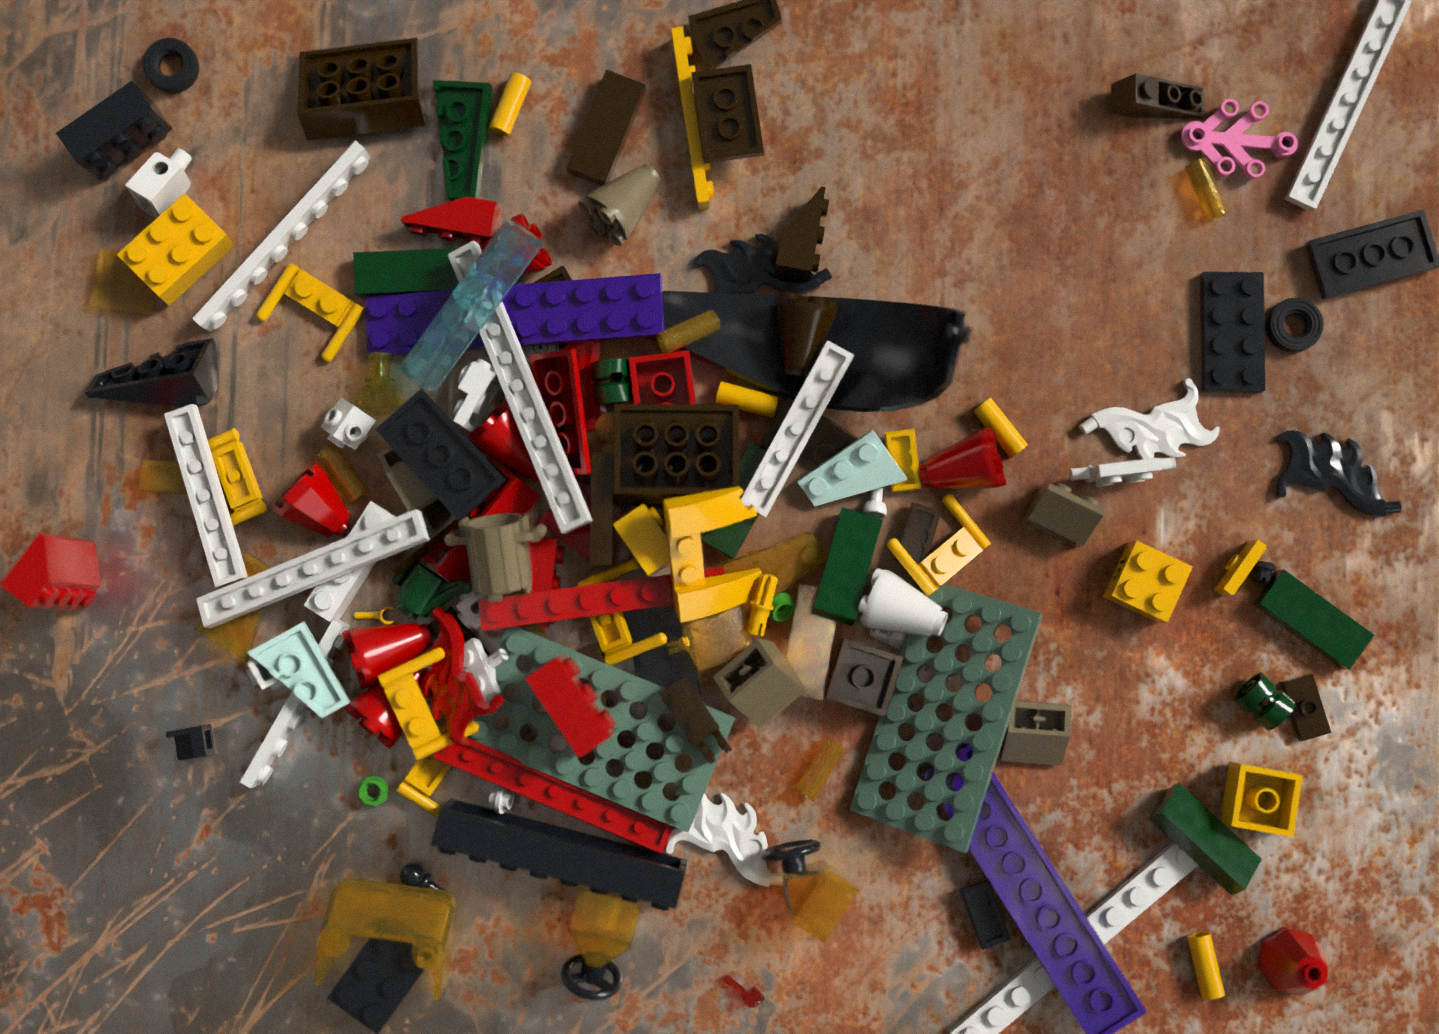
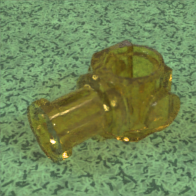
(379, 382)

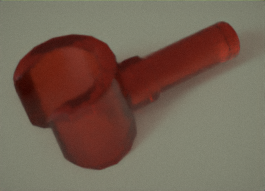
(751, 998)

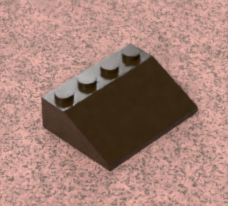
(361, 89)
(673, 451)

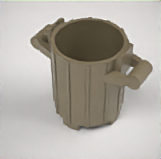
(497, 552)

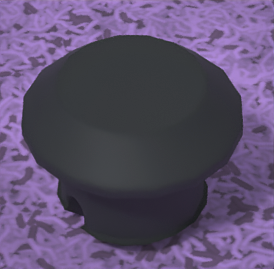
(1262, 572)

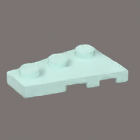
(852, 471)
(303, 668)

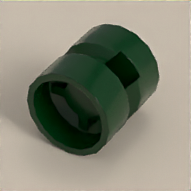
(614, 392)
(1268, 705)

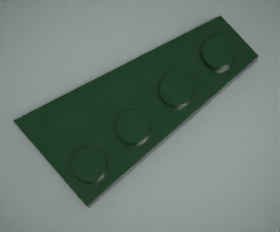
(463, 121)

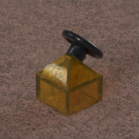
(812, 892)
(602, 932)

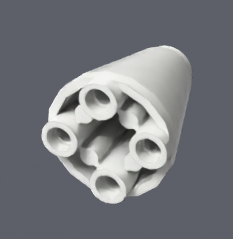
(900, 607)

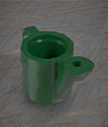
(424, 590)

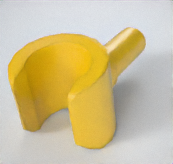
(376, 615)

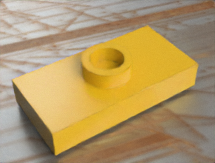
(903, 449)
(1239, 567)

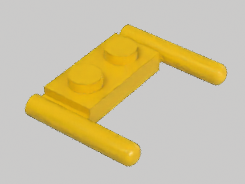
(318, 299)
(236, 476)
(949, 556)
(612, 628)
(412, 707)
(423, 780)

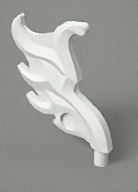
(1157, 432)
(726, 829)

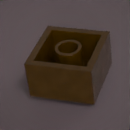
(863, 677)

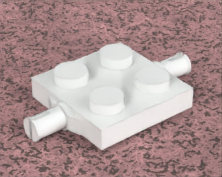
(1113, 473)
(482, 667)

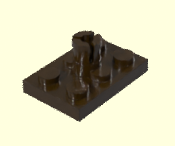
(727, 113)

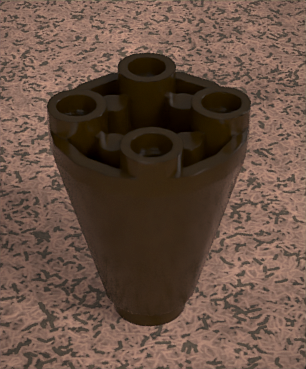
(803, 330)

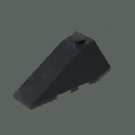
(169, 380)

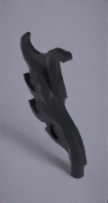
(751, 267)
(1334, 467)

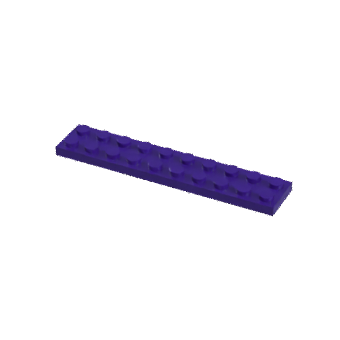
(538, 312)
(1047, 912)

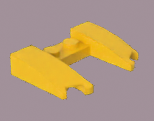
(685, 520)

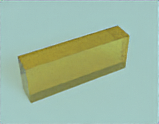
(810, 643)

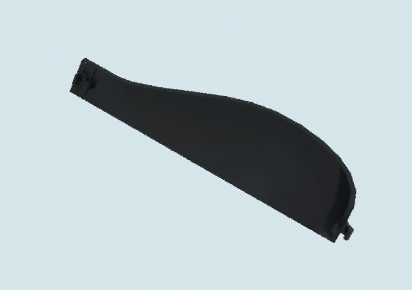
(899, 348)

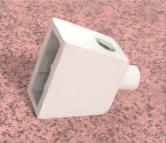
(160, 182)

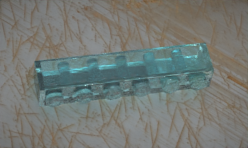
(470, 305)

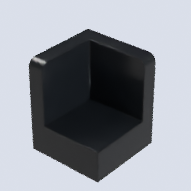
(193, 742)

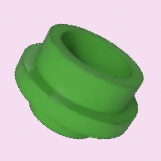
(783, 607)
(364, 795)

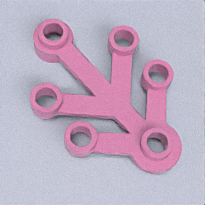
(1234, 140)

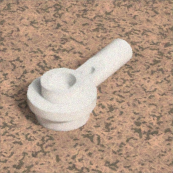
(501, 799)

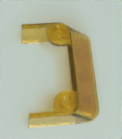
(392, 914)

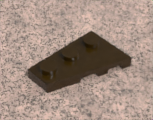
(731, 28)
(824, 441)
(438, 525)

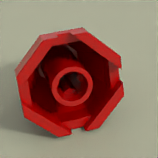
(314, 503)
(1293, 962)

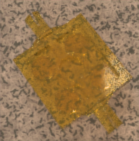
(713, 638)

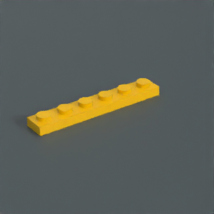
(683, 47)

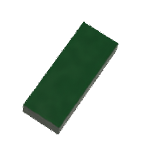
(403, 272)
(731, 537)
(847, 566)
(1313, 619)
(1205, 839)

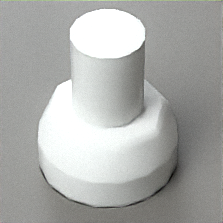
(875, 506)

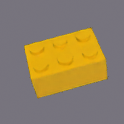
(176, 249)

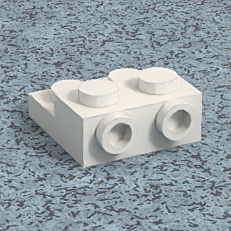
(480, 386)

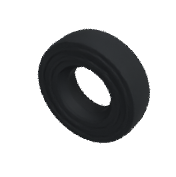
(157, 52)
(1313, 325)

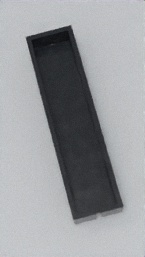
(559, 853)

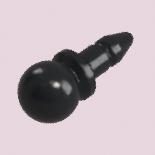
(413, 875)

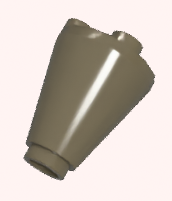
(620, 203)

